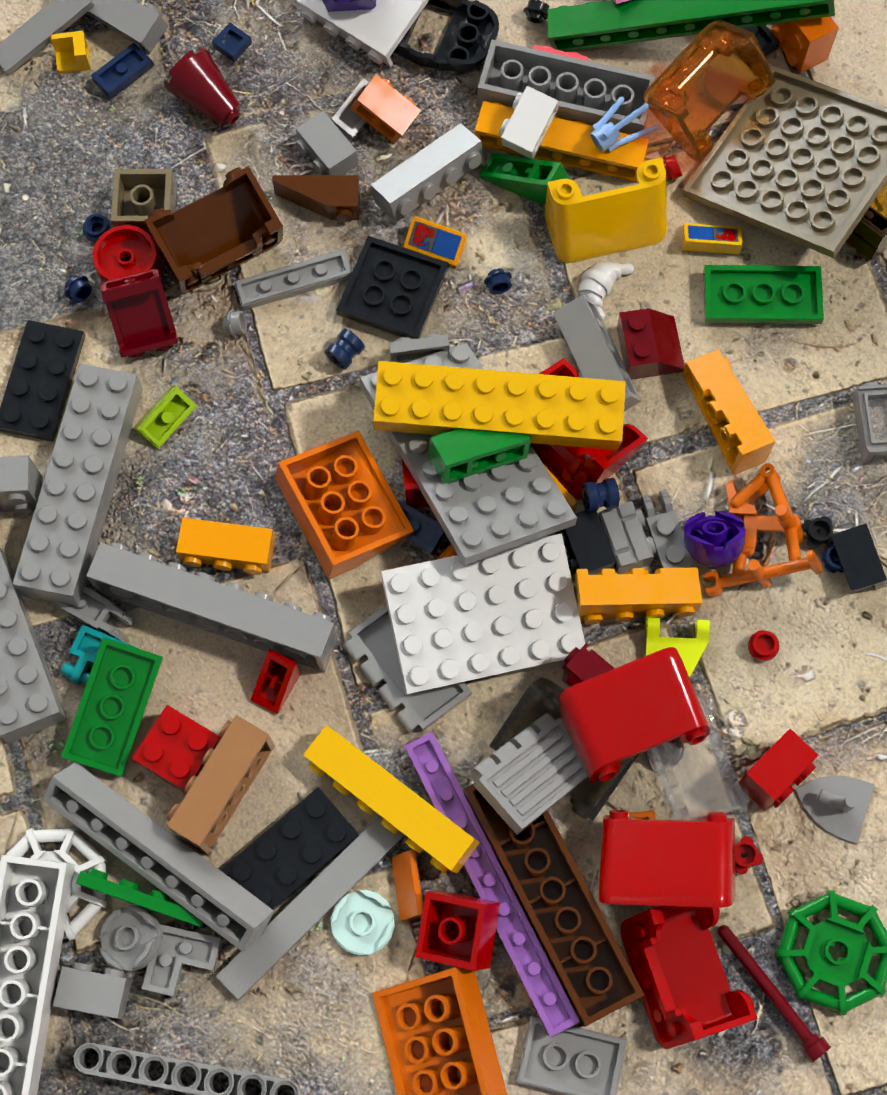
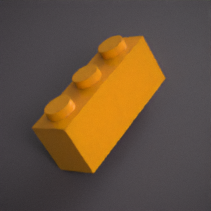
(225, 546)

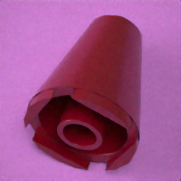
(203, 87)

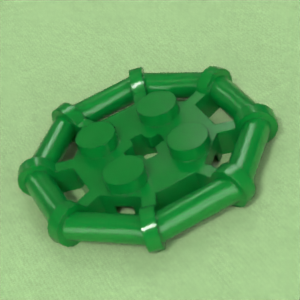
(820, 961)

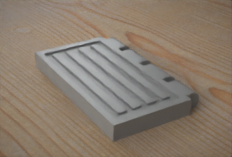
(376, 642)
(530, 773)

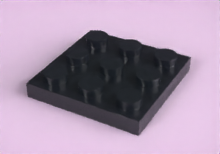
(392, 288)

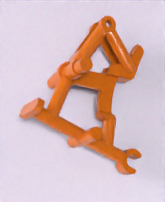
(742, 506)

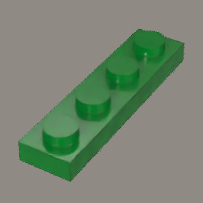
(127, 891)

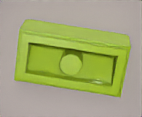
(164, 416)

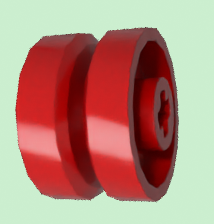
(125, 252)

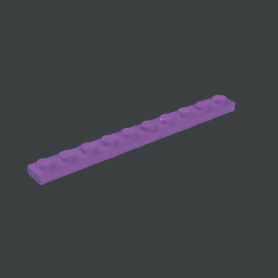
(493, 885)

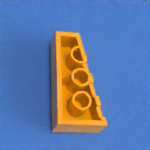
(728, 412)
(636, 594)

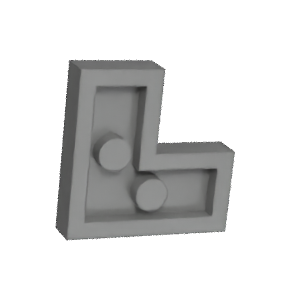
(176, 949)

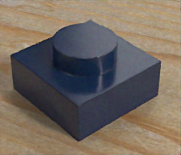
(232, 42)

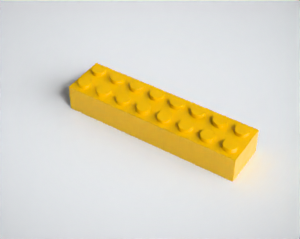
(539, 405)

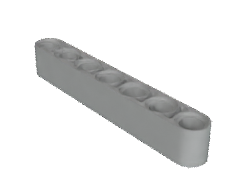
(172, 1073)

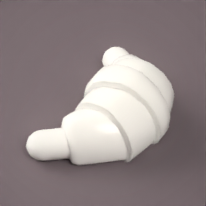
(599, 280)

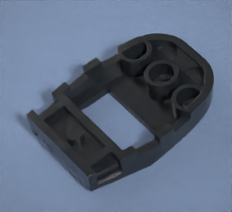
(464, 41)

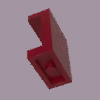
(139, 313)

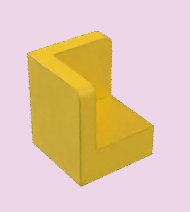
(71, 52)

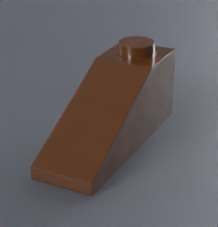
(327, 195)

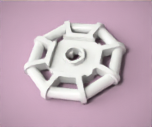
(96, 860)

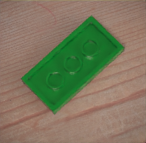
(763, 294)
(112, 707)

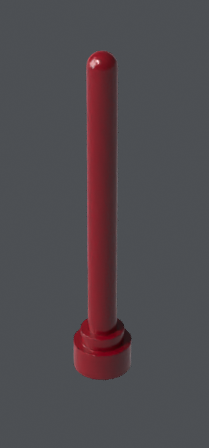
(812, 1044)

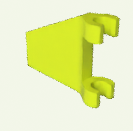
(688, 648)

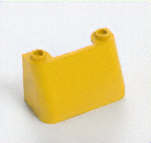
(610, 219)

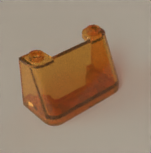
(706, 82)

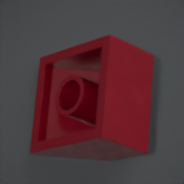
(649, 343)

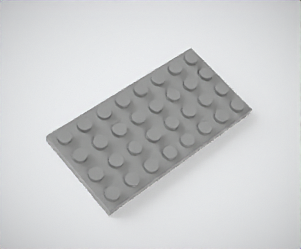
(489, 508)

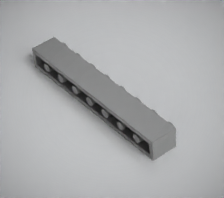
(158, 856)

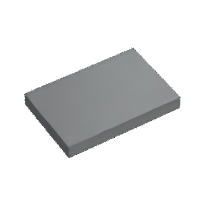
(571, 1061)

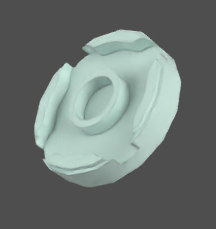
(362, 922)

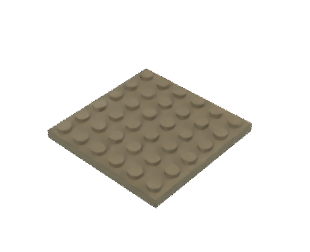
(798, 163)

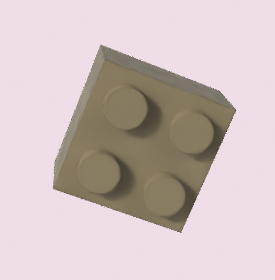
(141, 192)

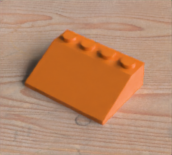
(342, 503)
(439, 1036)

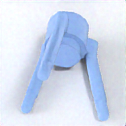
(606, 135)

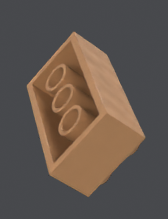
(220, 784)

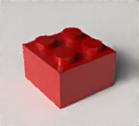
(175, 748)
(777, 769)
(457, 930)

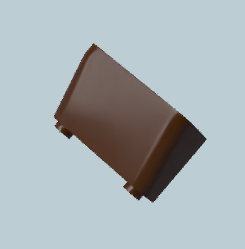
(216, 231)

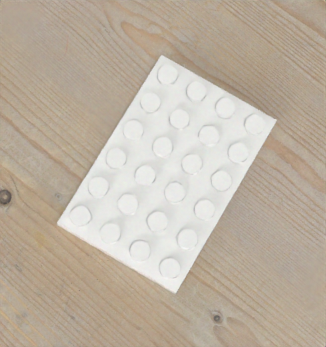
(483, 615)

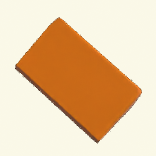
(407, 885)

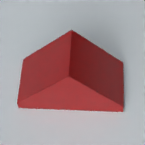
(275, 681)

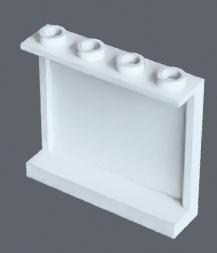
(373, 30)

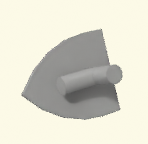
(837, 804)

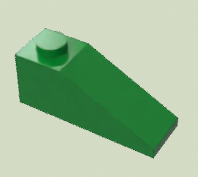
(522, 175)
(473, 451)

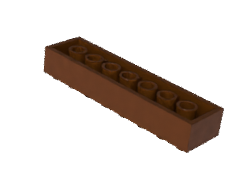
(560, 912)

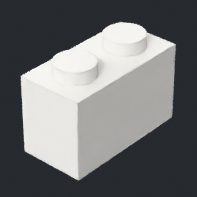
(528, 122)

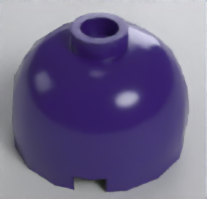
(714, 539)

